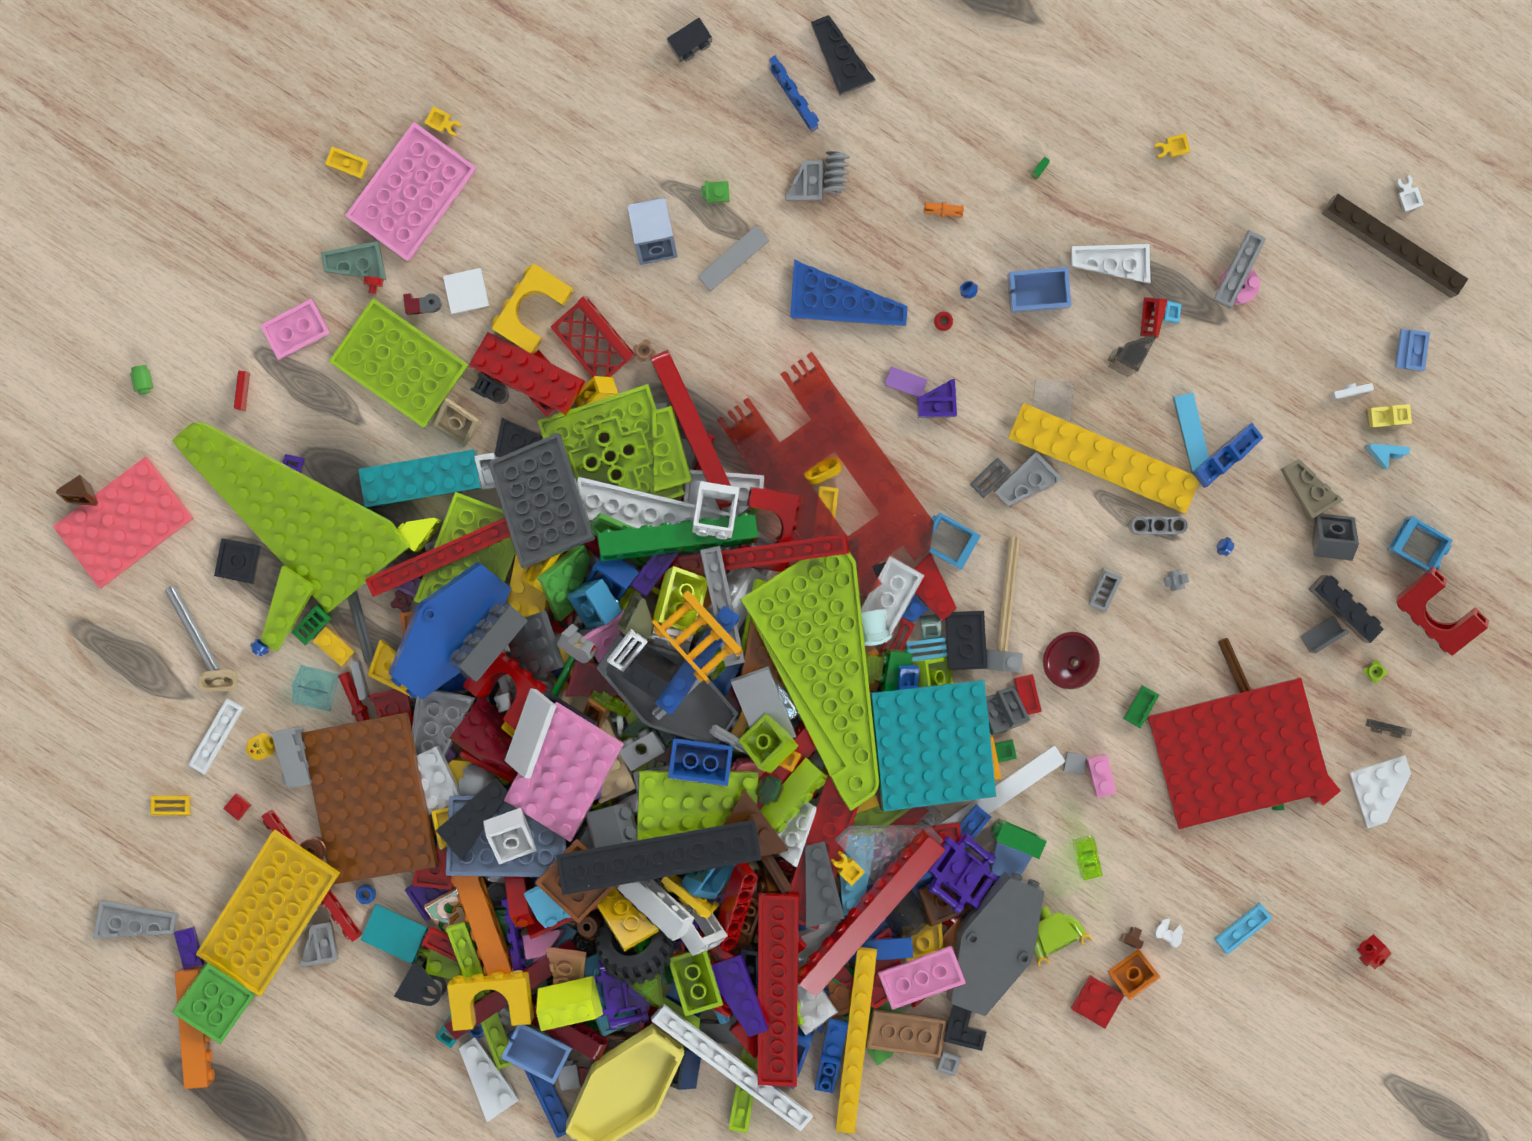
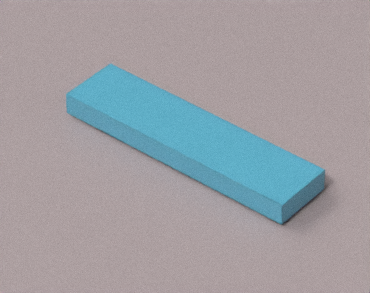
(1191, 430)

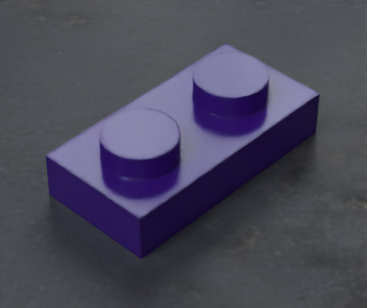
(188, 946)

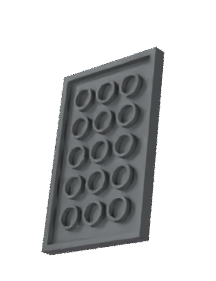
(541, 500)

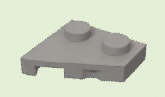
(808, 183)
(320, 945)

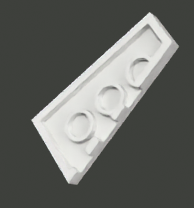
(489, 1083)

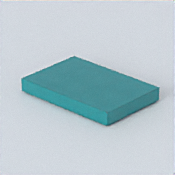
(394, 933)

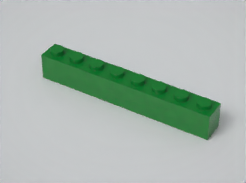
(672, 538)

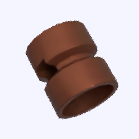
(315, 846)

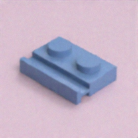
(1412, 350)

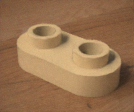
(219, 680)

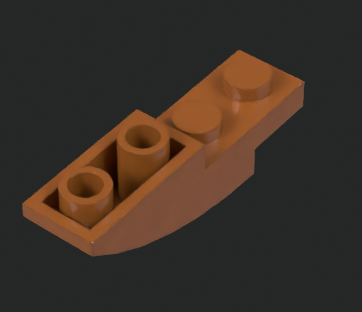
(749, 927)

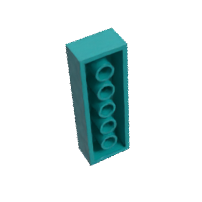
(419, 478)

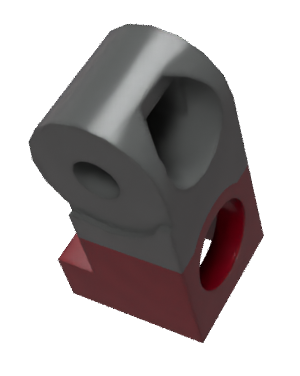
(428, 304)

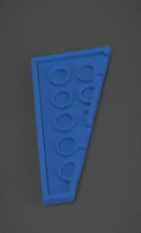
(834, 299)

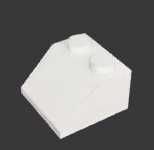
(509, 836)

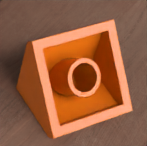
(1134, 974)

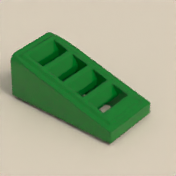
(326, 619)

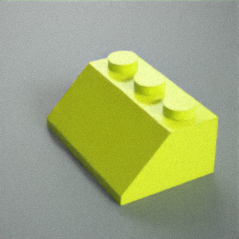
(674, 585)
(568, 1003)

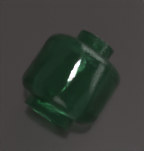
(769, 789)

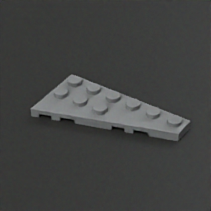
(437, 719)

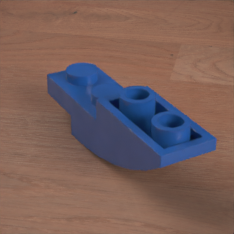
(831, 1055)

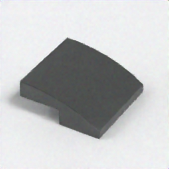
(1005, 711)

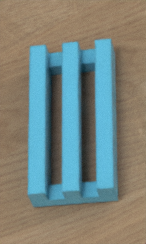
(942, 647)

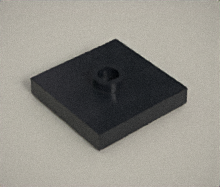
(237, 560)

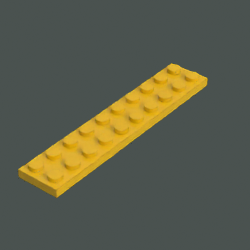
(1103, 458)

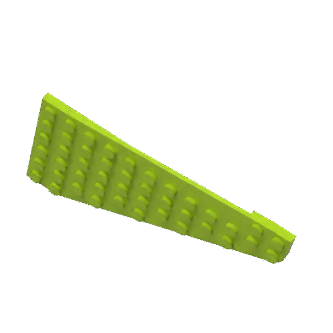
(297, 518)
(817, 644)

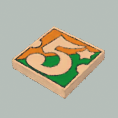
(446, 910)

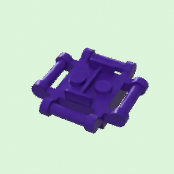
(961, 872)
(620, 998)

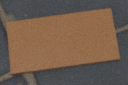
(906, 1033)

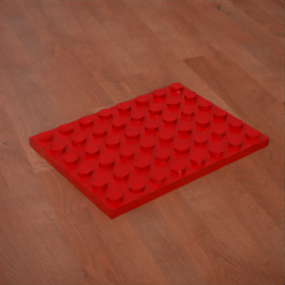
(1240, 753)

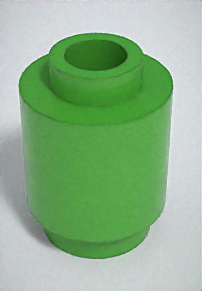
(141, 379)

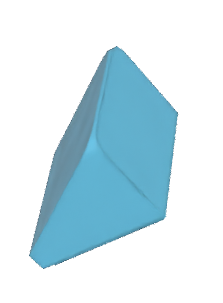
(1172, 312)

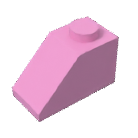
(537, 947)

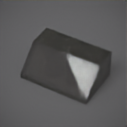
(1130, 356)

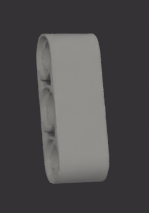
(1167, 525)

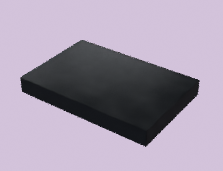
(966, 640)

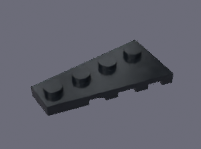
(843, 62)

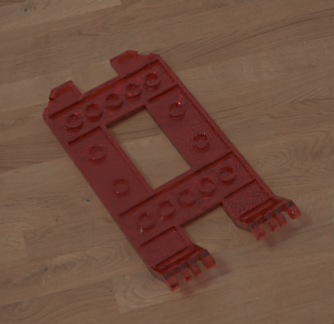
(831, 430)

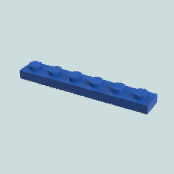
(684, 678)

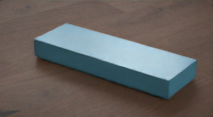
(1243, 928)

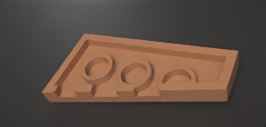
(566, 964)

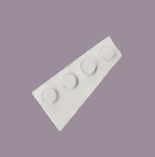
(1115, 260)

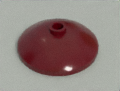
(1061, 655)

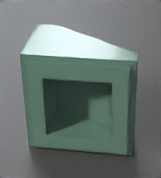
(930, 626)

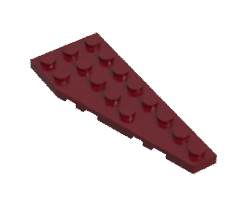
(482, 735)

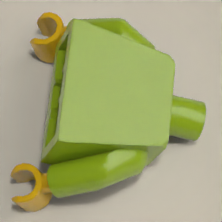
(1056, 933)

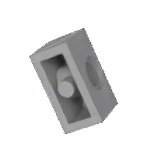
(635, 758)

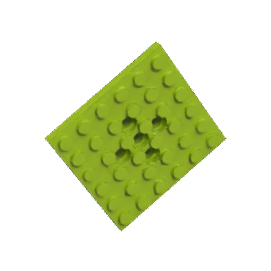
(628, 423)

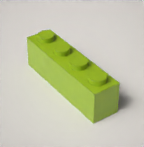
(796, 792)

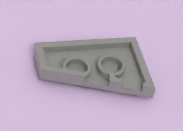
(1027, 479)

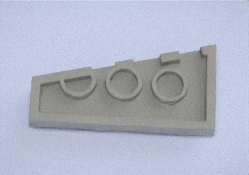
(123, 919)

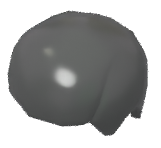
(497, 892)

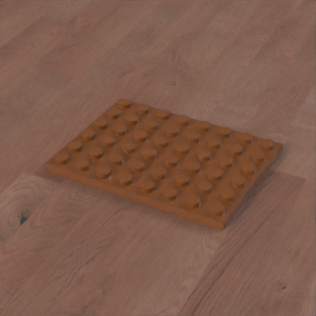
(370, 798)

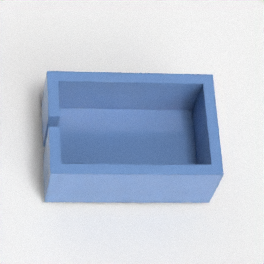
(1039, 290)
(536, 1052)

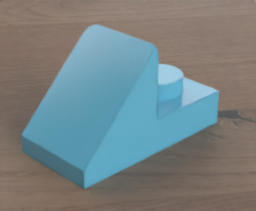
(1381, 453)

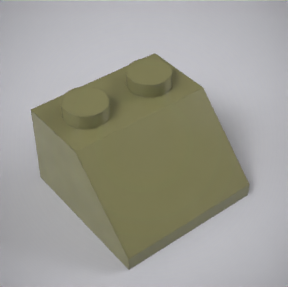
(636, 618)

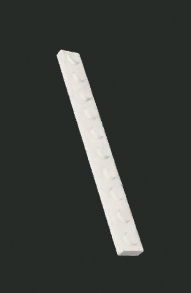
(731, 1066)

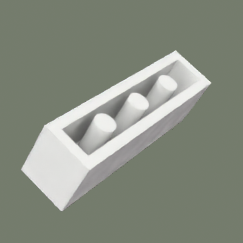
(658, 907)

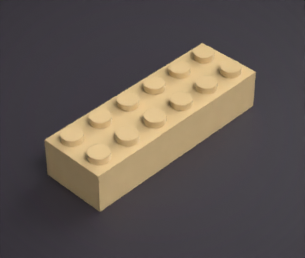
(620, 778)

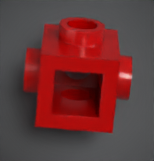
(1373, 952)

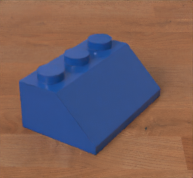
(700, 762)

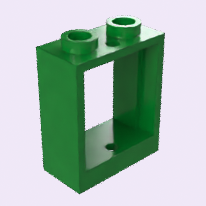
(1018, 838)

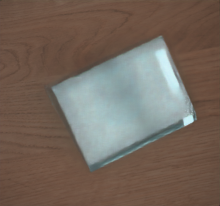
(315, 688)

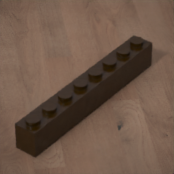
(1394, 246)

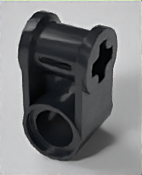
(487, 387)

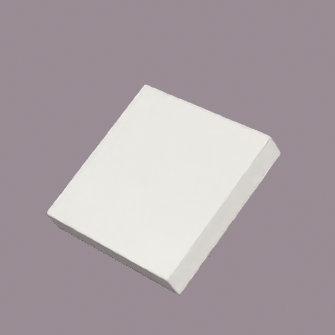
(466, 291)

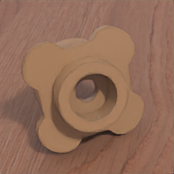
(639, 350)

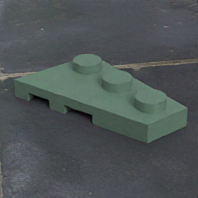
(355, 261)

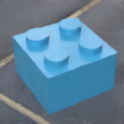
(594, 603)

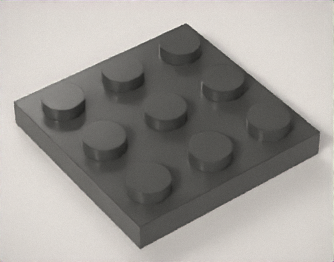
(536, 646)

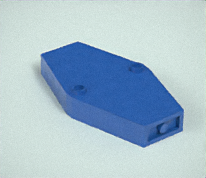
(440, 628)

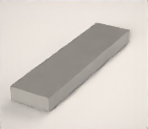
(733, 258)
(1239, 269)

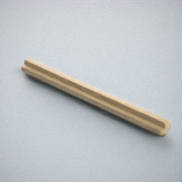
(1008, 593)

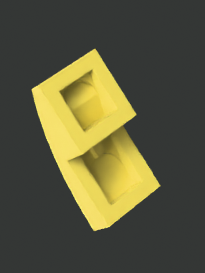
(1389, 416)

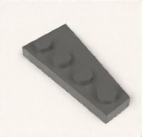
(821, 891)

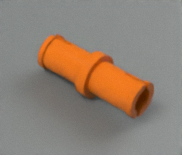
(943, 209)

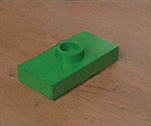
(1141, 706)

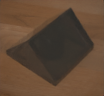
(907, 917)

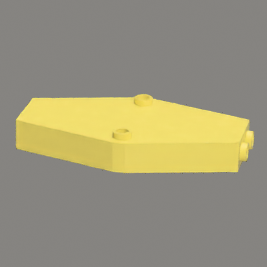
(625, 1086)

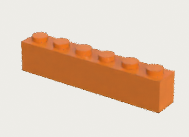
(483, 923)
(194, 1044)

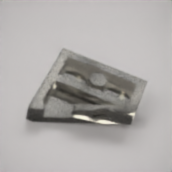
(1395, 731)

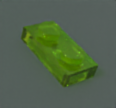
(607, 701)

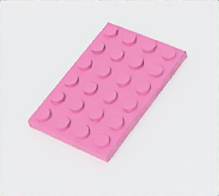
(411, 192)
(566, 774)

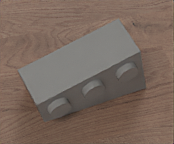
(292, 756)

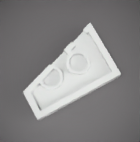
(796, 833)

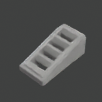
(1114, 585)

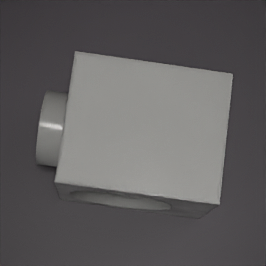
(569, 1075)

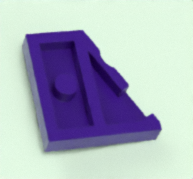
(938, 402)

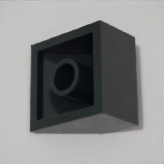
(650, 672)

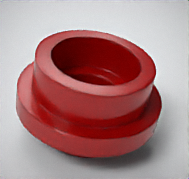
(947, 316)

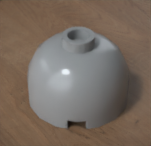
(474, 780)

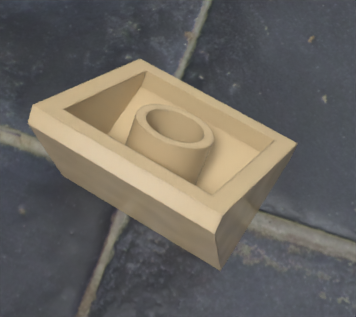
(457, 422)

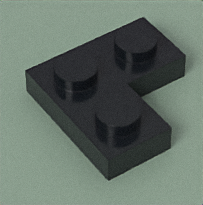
(960, 1033)

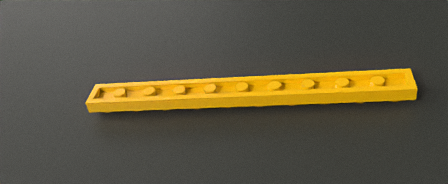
(856, 1040)

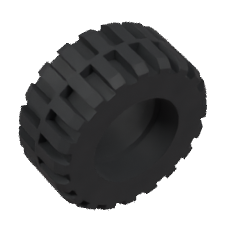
(635, 967)

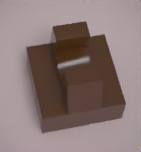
(1132, 938)

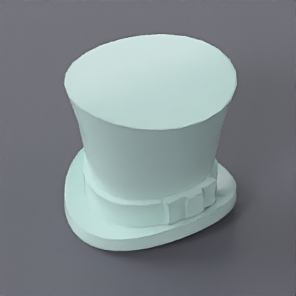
(875, 627)

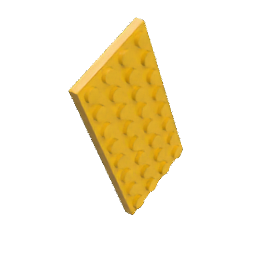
(267, 913)

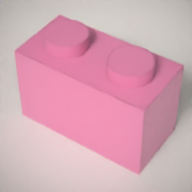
(1100, 775)

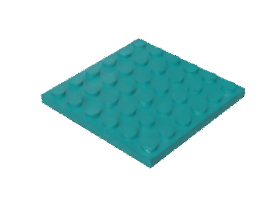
(933, 745)

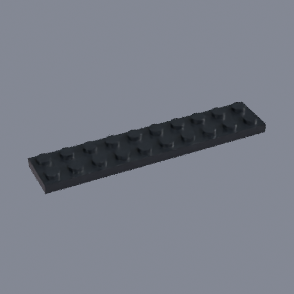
(658, 857)

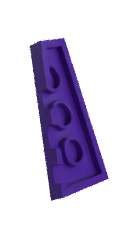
(514, 936)
(738, 991)

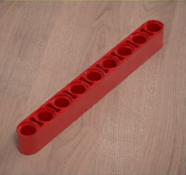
(690, 422)

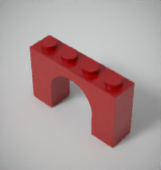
(785, 507)
(1450, 636)
(523, 679)

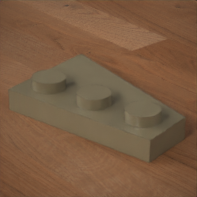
(1310, 491)

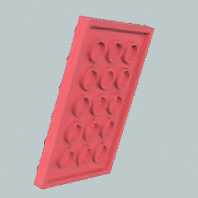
(127, 523)

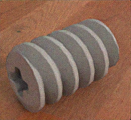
(835, 172)

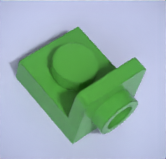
(715, 192)

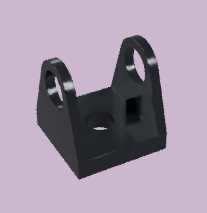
(416, 982)

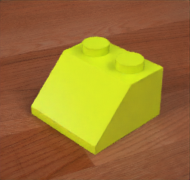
(419, 532)

